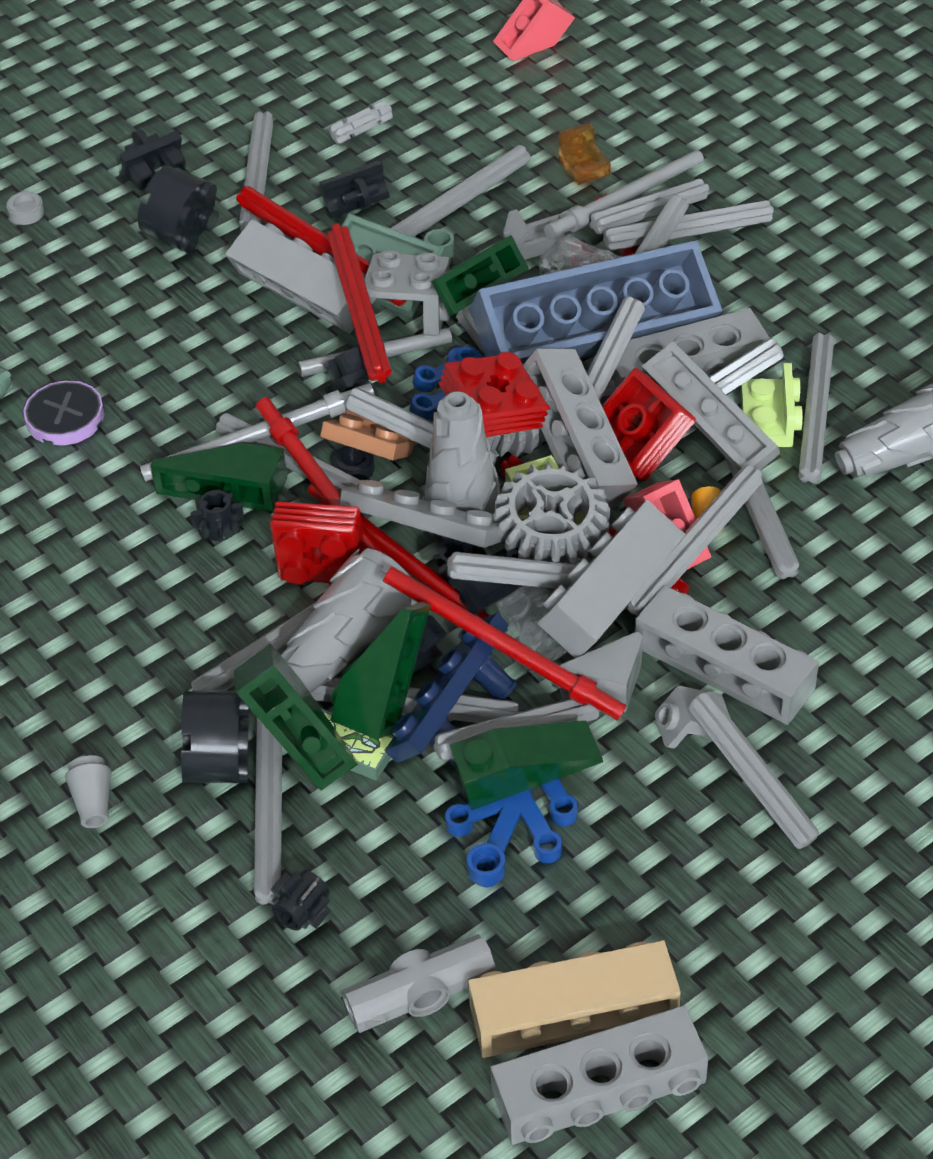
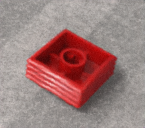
(503, 390)
(661, 426)
(314, 540)

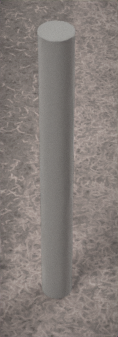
(392, 347)

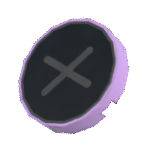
(64, 412)

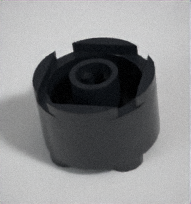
(178, 208)
(214, 737)

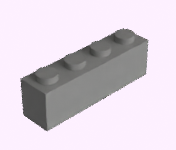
(292, 272)
(611, 579)

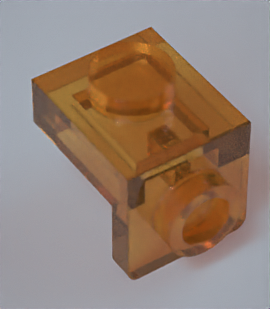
(581, 156)

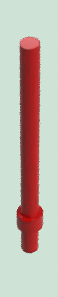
(286, 435)
(407, 560)
(581, 688)

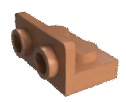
(367, 436)

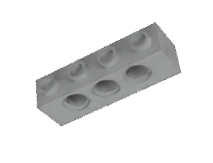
(707, 342)
(577, 423)
(727, 654)
(614, 1053)

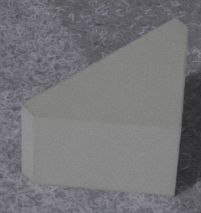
(611, 666)

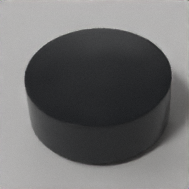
(354, 462)

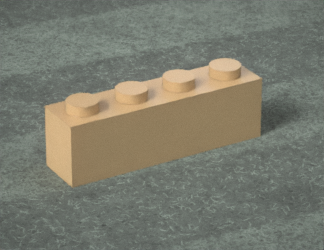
(571, 997)

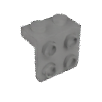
(410, 278)

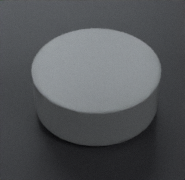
(25, 208)

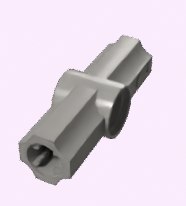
(417, 983)

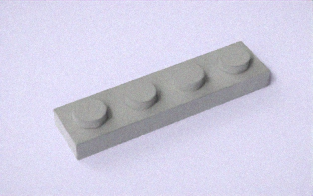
(714, 411)
(434, 516)

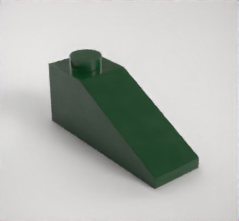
(482, 270)
(247, 470)
(377, 684)
(293, 716)
(521, 758)

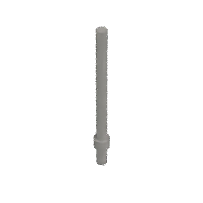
(579, 216)
(332, 405)

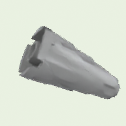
(891, 441)
(461, 457)
(345, 618)

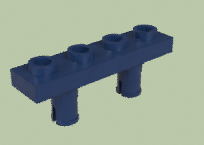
(437, 697)

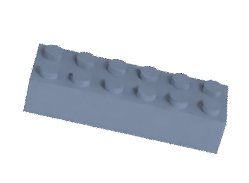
(580, 303)

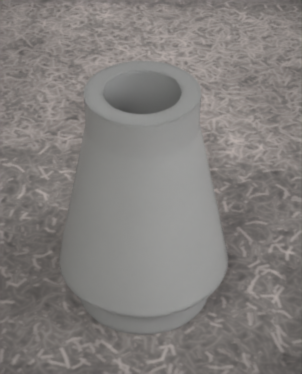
(90, 788)

